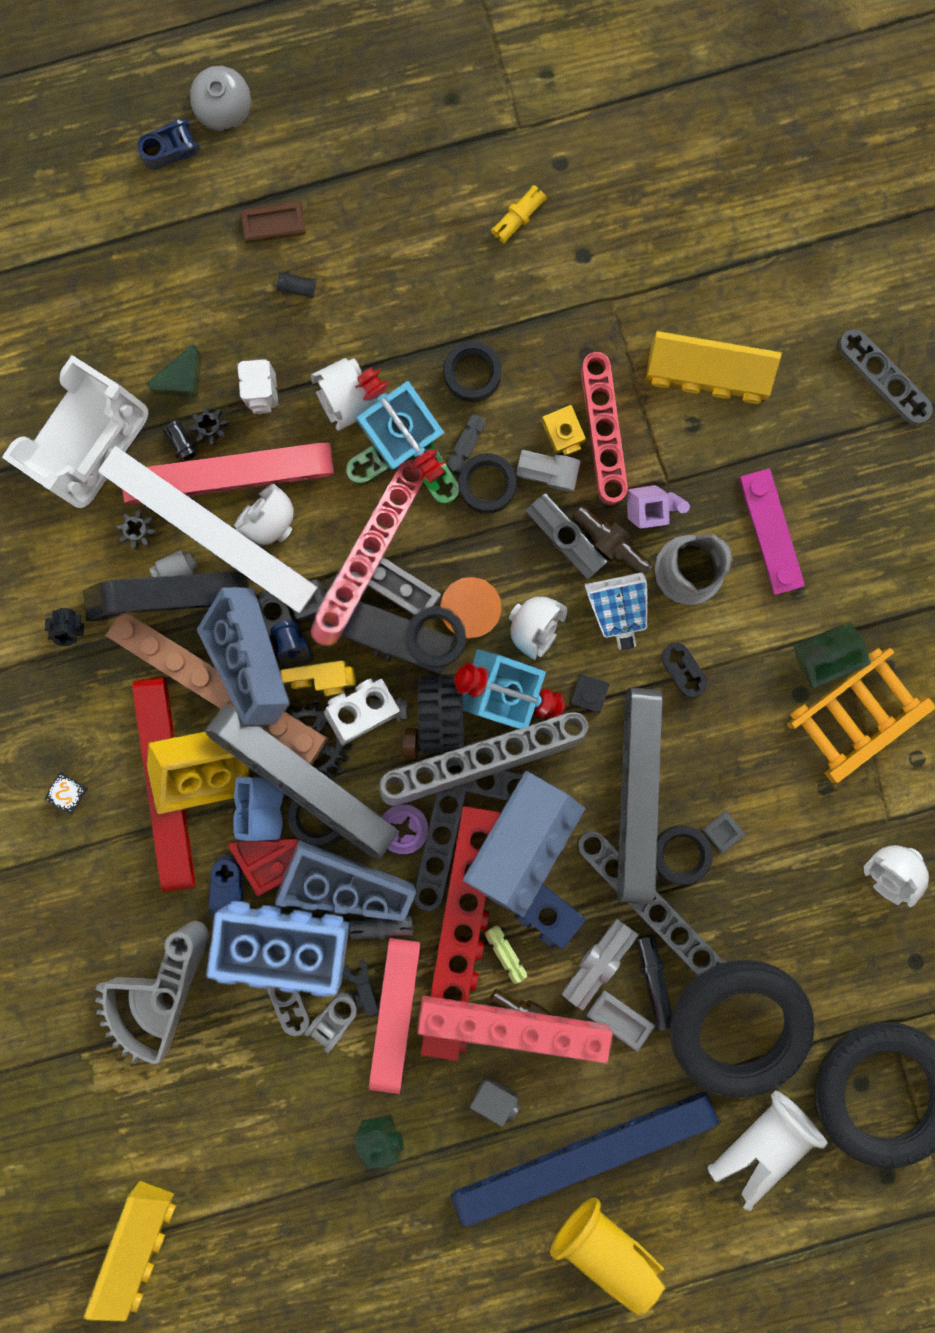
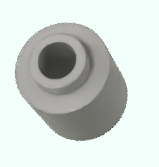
(175, 565)

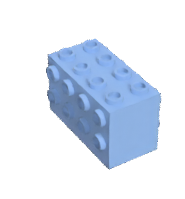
(278, 949)

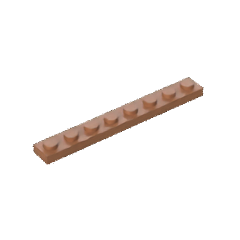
(205, 681)

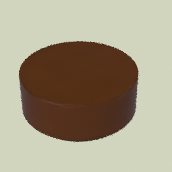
(411, 743)

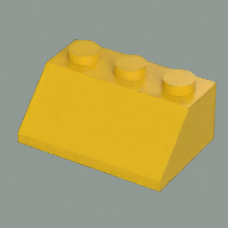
(191, 772)

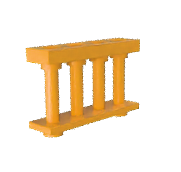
(864, 745)

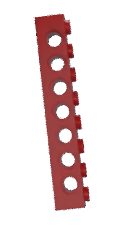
(472, 821)

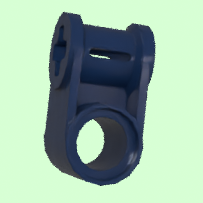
(171, 147)
(291, 645)
(224, 888)

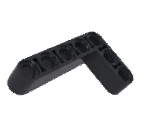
(123, 596)
(451, 821)

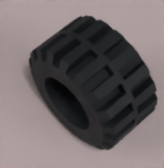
(439, 714)

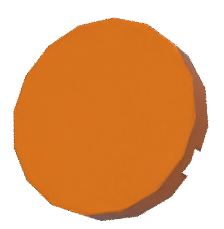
(475, 604)

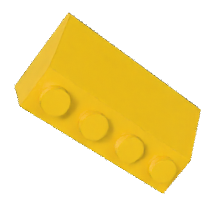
(712, 367)
(130, 1254)

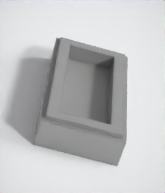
(621, 1019)

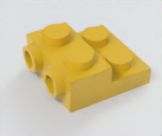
(328, 677)

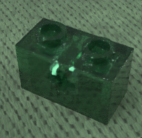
(832, 654)

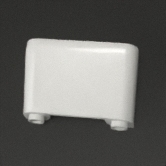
(80, 434)

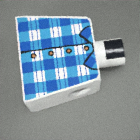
(620, 607)

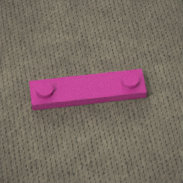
(771, 531)

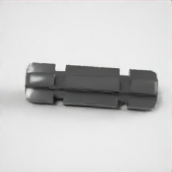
(466, 443)

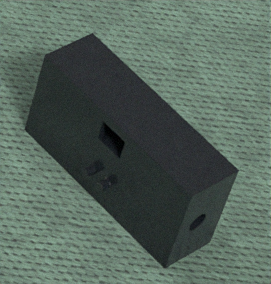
(387, 635)

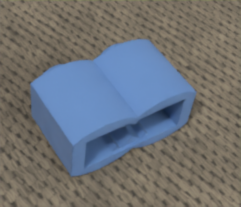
(257, 809)

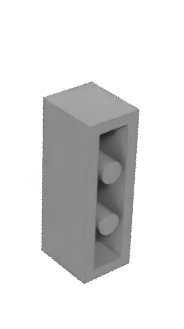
(401, 587)

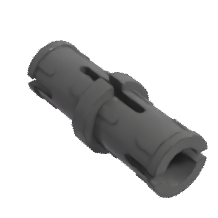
(380, 928)

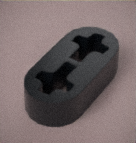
(690, 666)

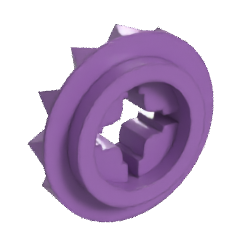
(417, 823)

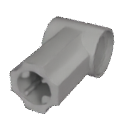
(557, 471)

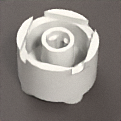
(338, 392)

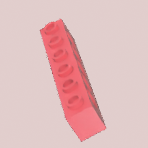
(514, 1029)

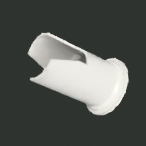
(776, 1140)

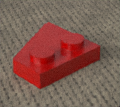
(263, 861)

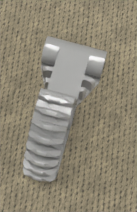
(146, 1002)

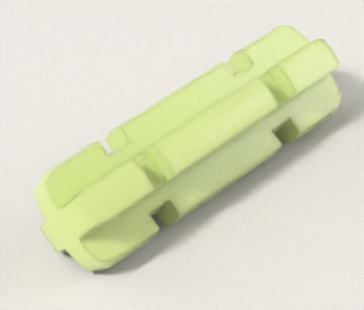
(506, 954)

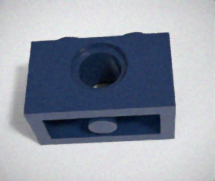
(562, 928)

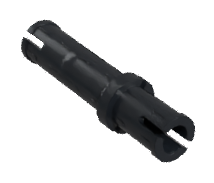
(655, 982)

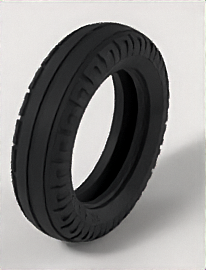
(758, 1075)
(830, 1095)

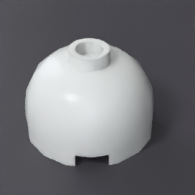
(267, 518)
(535, 625)
(898, 874)

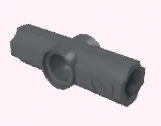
(551, 521)

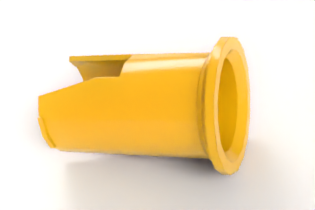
(609, 1257)

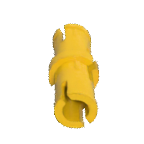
(518, 214)

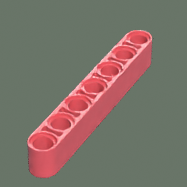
(246, 470)
(363, 562)

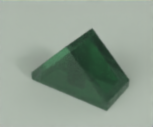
(180, 376)

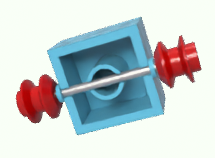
(399, 425)
(506, 690)

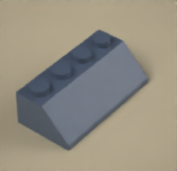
(524, 844)

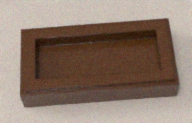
(273, 222)

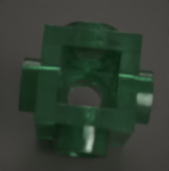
(379, 1142)

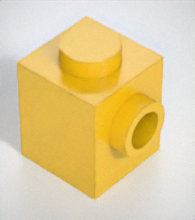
(564, 431)

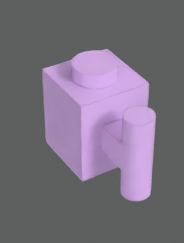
(651, 506)

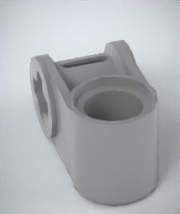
(331, 1025)

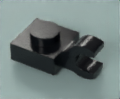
(365, 996)

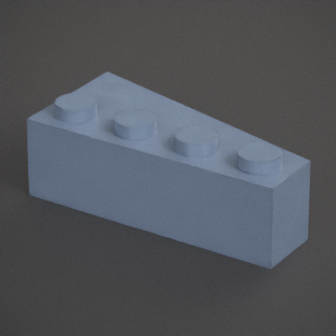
(341, 885)

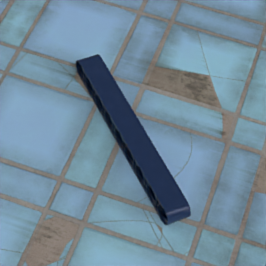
(584, 1159)

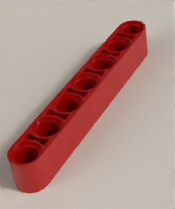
(168, 828)

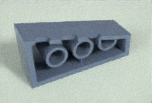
(244, 656)

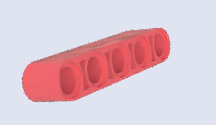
(608, 414)
(394, 1016)

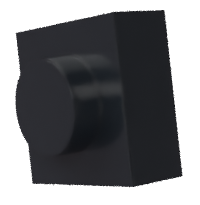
(589, 693)

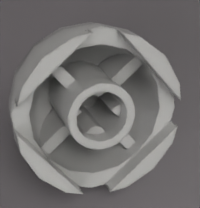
(220, 98)

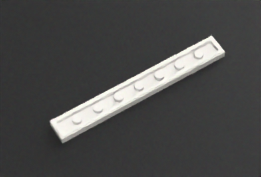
(208, 530)

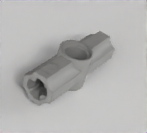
(599, 964)

